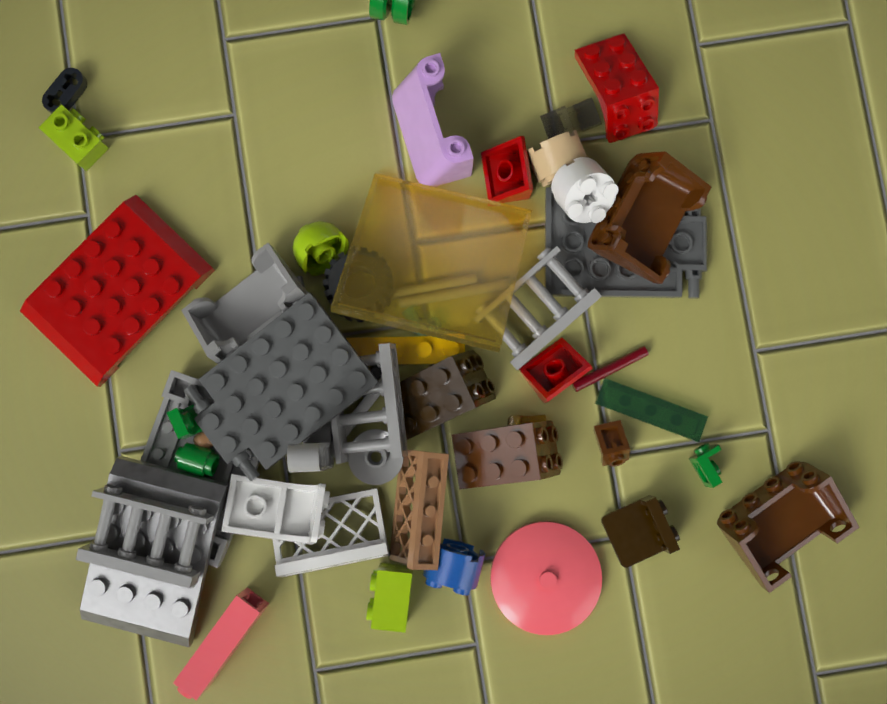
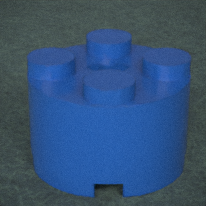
(457, 567)

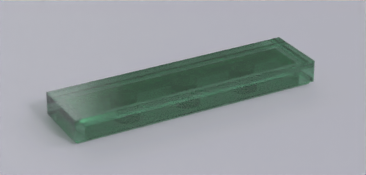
(651, 410)

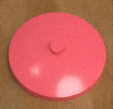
(546, 578)

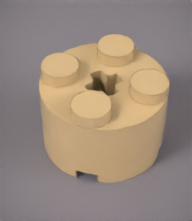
(553, 155)

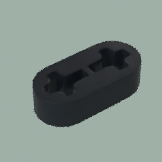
(64, 91)

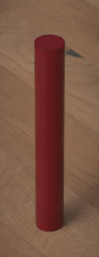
(610, 368)

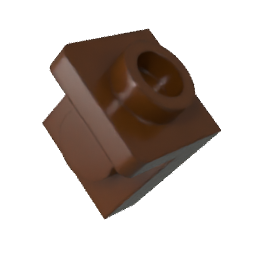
(612, 443)

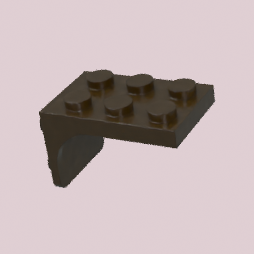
(444, 392)

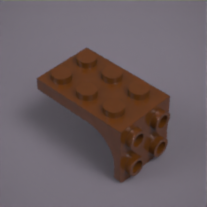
(507, 455)

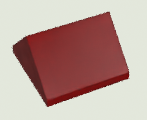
(507, 171)
(554, 370)

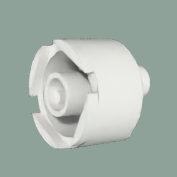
(584, 190)

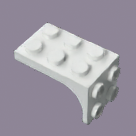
(275, 510)

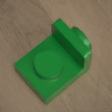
(184, 422)
(706, 469)

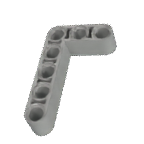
(313, 453)

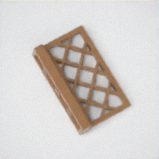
(426, 518)

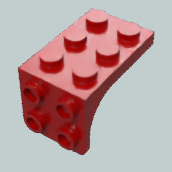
(621, 85)

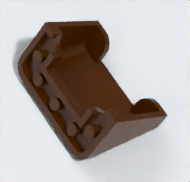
(646, 214)

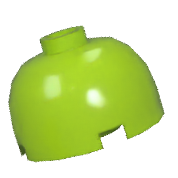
(317, 246)

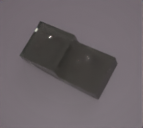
(576, 117)

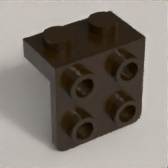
(640, 531)

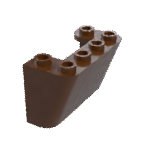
(784, 518)

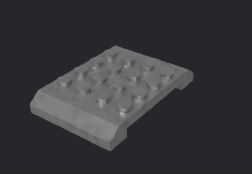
(140, 602)

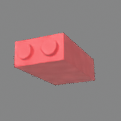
(220, 644)

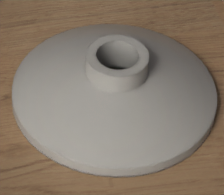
(374, 472)

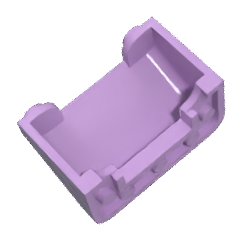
(433, 157)

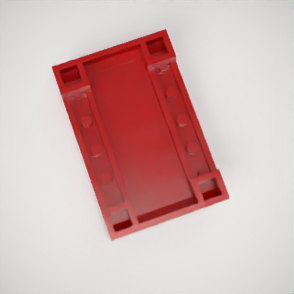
(115, 289)

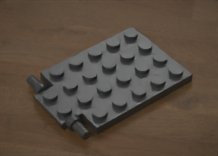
(685, 252)
(280, 387)

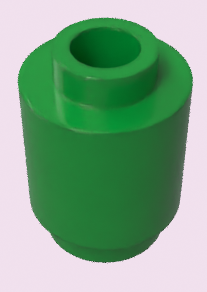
(197, 460)

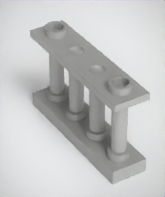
(562, 315)
(391, 414)
(125, 558)

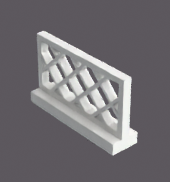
(341, 555)

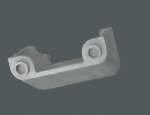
(245, 308)

